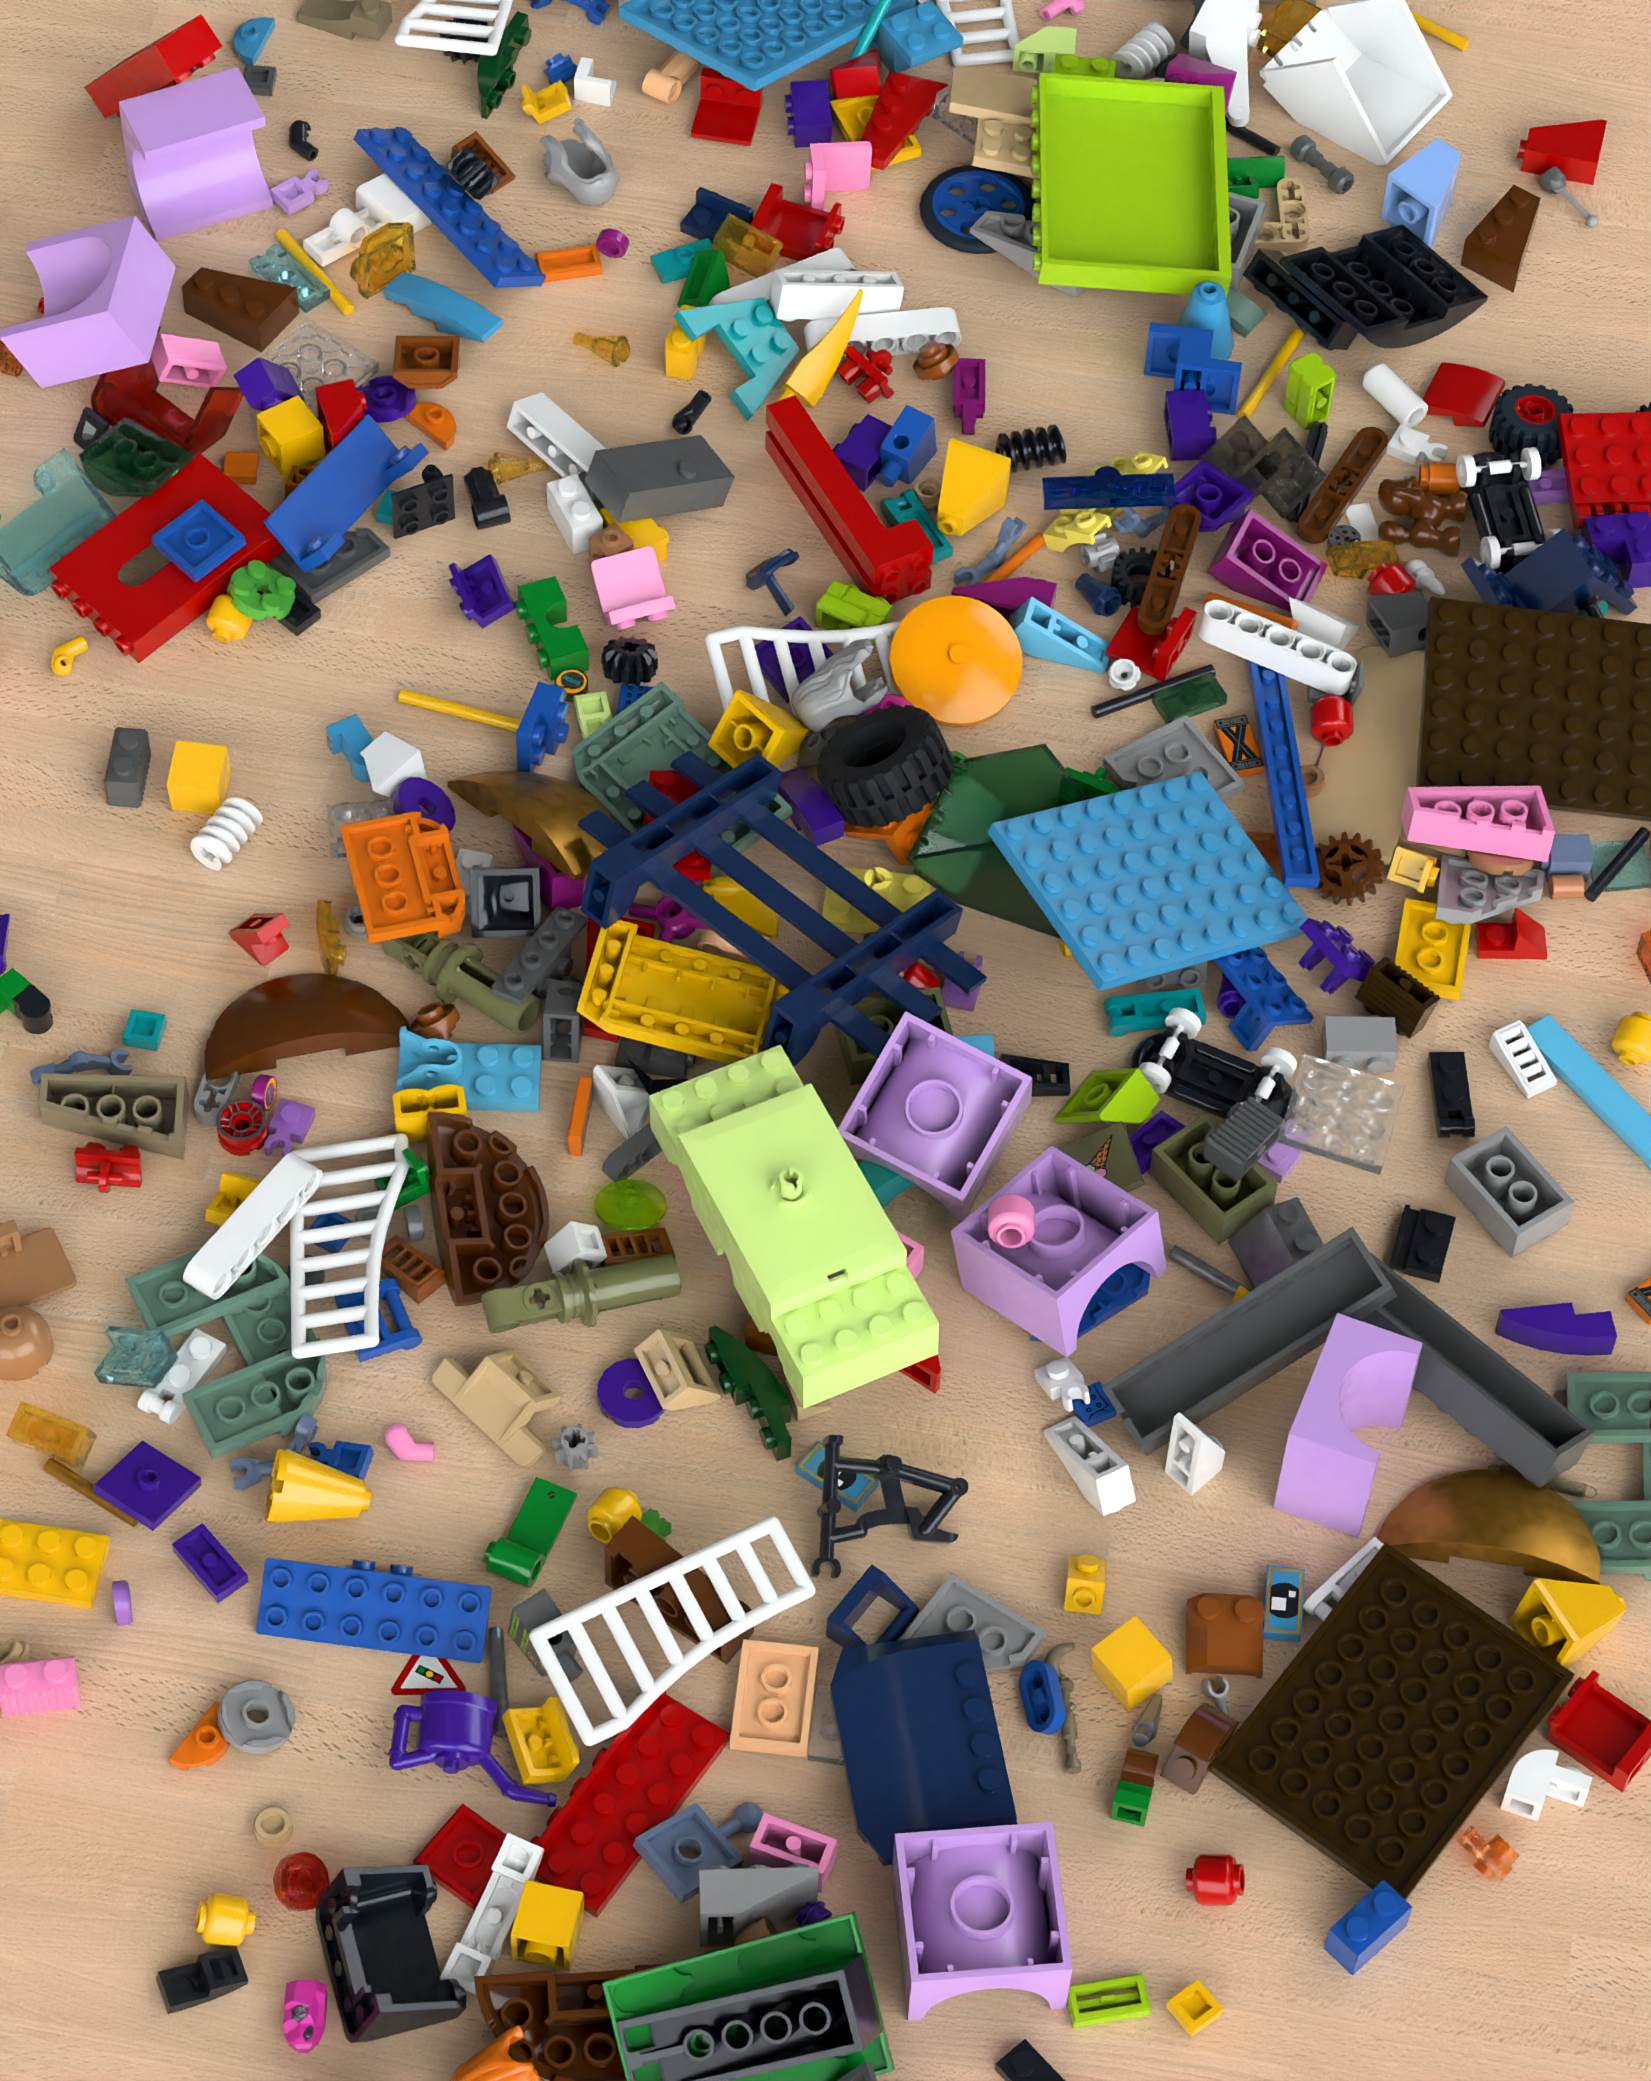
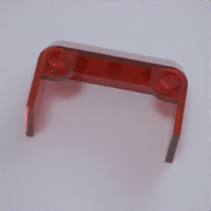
(134, 395)

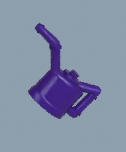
(456, 1734)

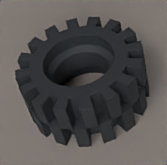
(1130, 565)

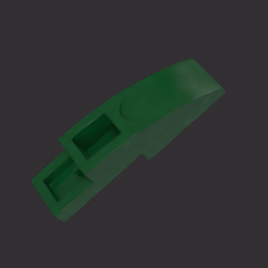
(496, 72)
(752, 1383)

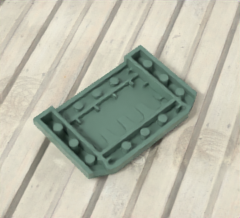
(646, 739)

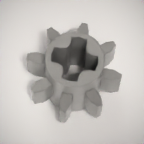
(1101, 553)
(574, 1457)

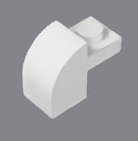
(1538, 1776)

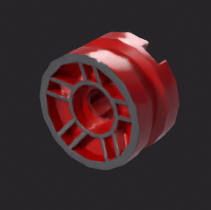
(235, 1117)

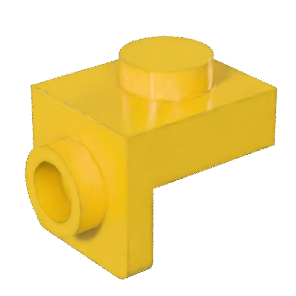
(545, 103)
(1413, 869)
(1085, 1584)

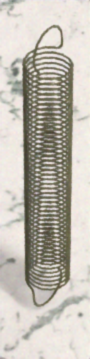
(1555, 1486)

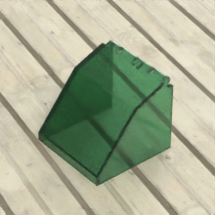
(961, 854)

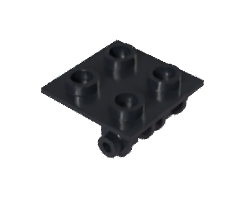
(423, 504)

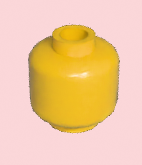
(226, 620)
(1633, 1039)
(611, 1512)
(224, 1919)

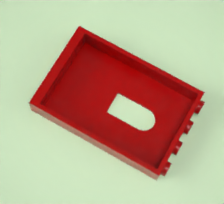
(158, 609)

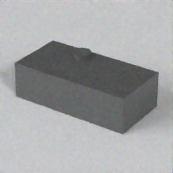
(659, 478)

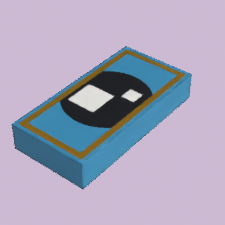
(852, 1487)
(1283, 1603)

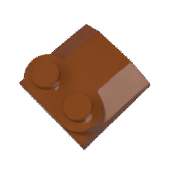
(426, 361)
(1224, 1634)

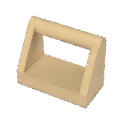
(669, 1374)

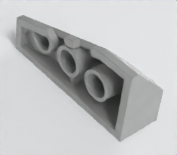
(1013, 239)

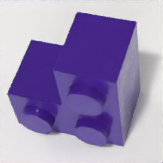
(1626, 540)

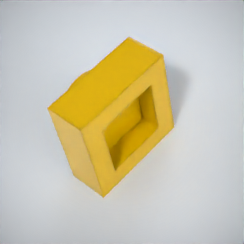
(1194, 2007)

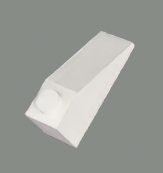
(1192, 1455)
(1092, 1465)

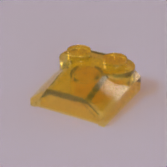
(383, 257)

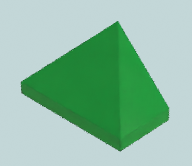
(705, 279)

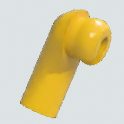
(64, 655)

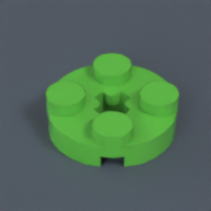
(276, 588)

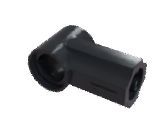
(487, 504)

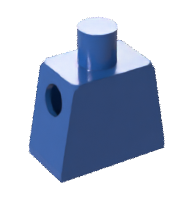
(907, 447)

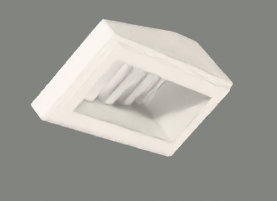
(1512, 1040)

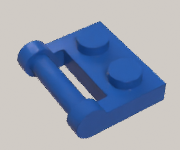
(406, 1338)

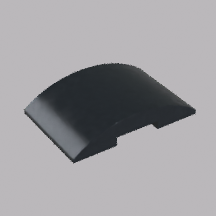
(1388, 287)

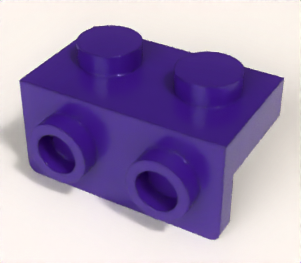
(482, 591)

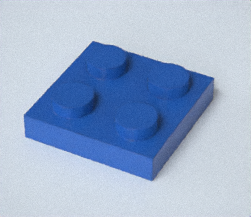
(198, 540)

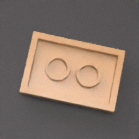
(774, 1698)

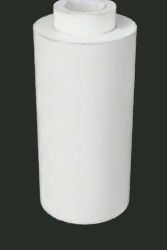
(1394, 395)

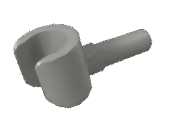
(1219, 1695)

